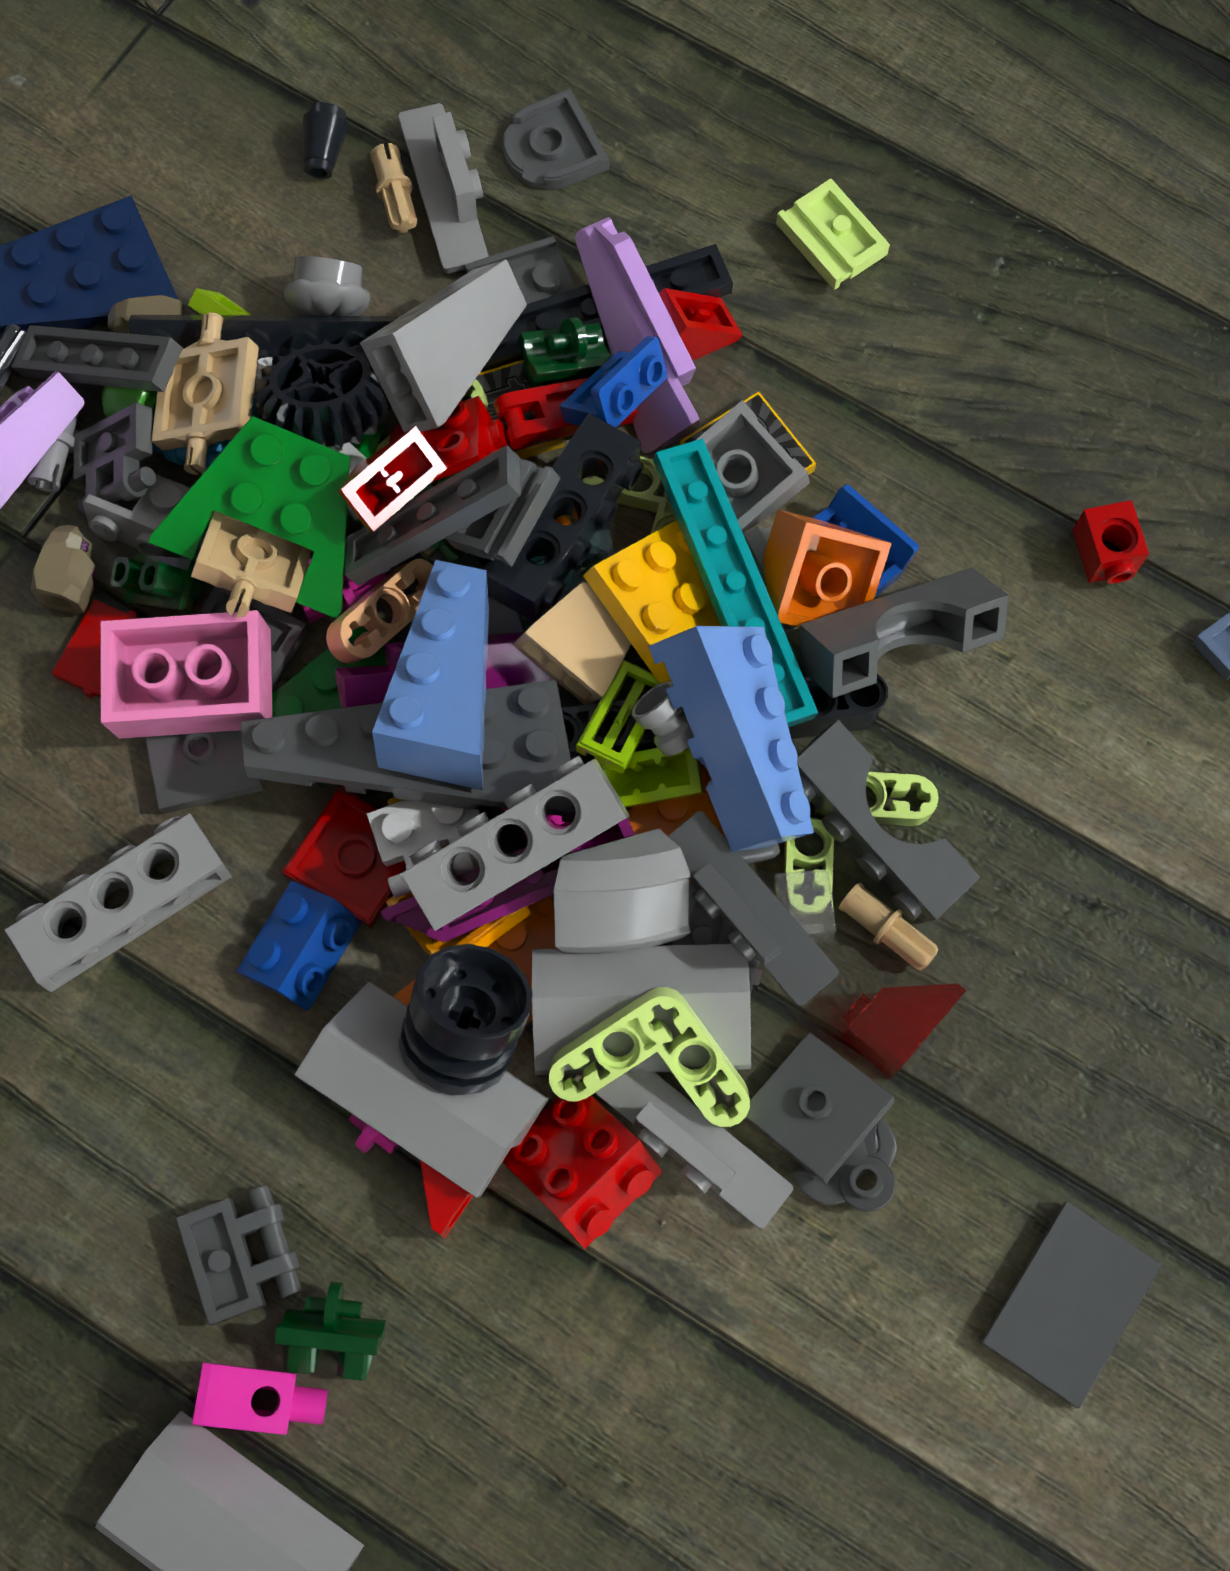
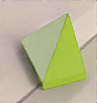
(656, 777)

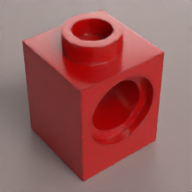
(1115, 524)

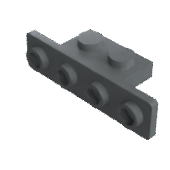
(752, 911)

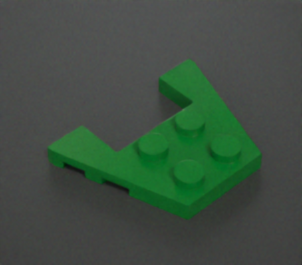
(281, 488)

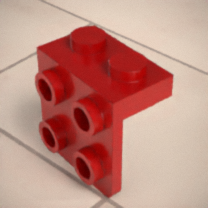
(464, 437)
(582, 1166)

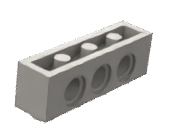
(447, 897)
(105, 930)

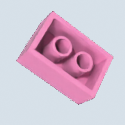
(185, 674)

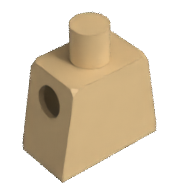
(577, 644)

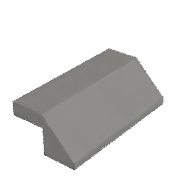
(584, 989)
(363, 1071)
(211, 1509)

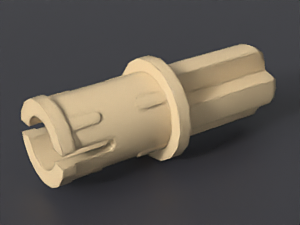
(394, 188)
(889, 927)

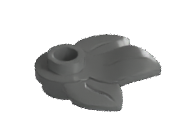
(872, 1158)

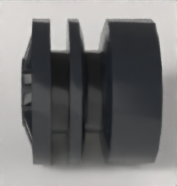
(464, 1019)

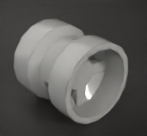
(667, 724)

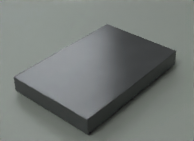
(1071, 1304)

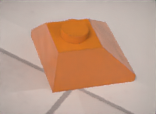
(819, 567)

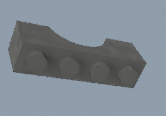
(949, 611)
(920, 876)

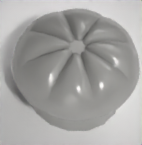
(326, 288)

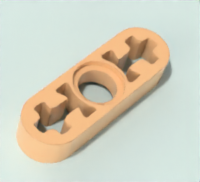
(365, 613)

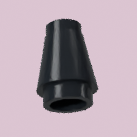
(323, 137)

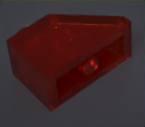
(897, 1022)

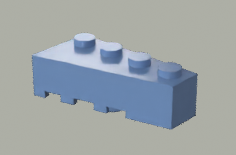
(438, 690)
(739, 731)

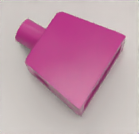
(227, 1394)

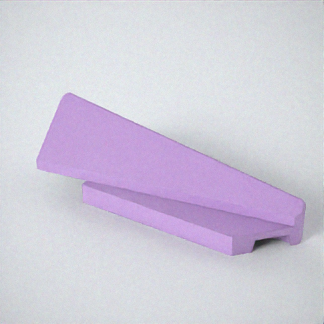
(631, 312)
(30, 426)

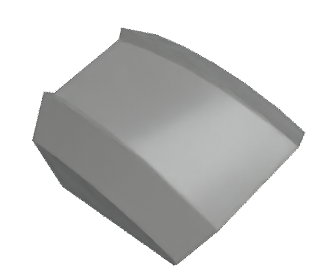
(752, 466)
(622, 895)

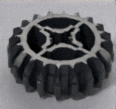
(323, 394)

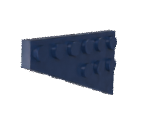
(80, 269)

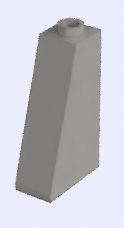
(443, 344)

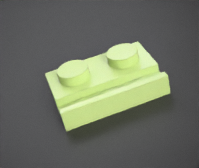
(832, 234)

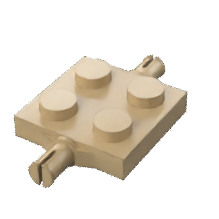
(206, 395)
(251, 565)

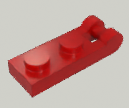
(545, 404)

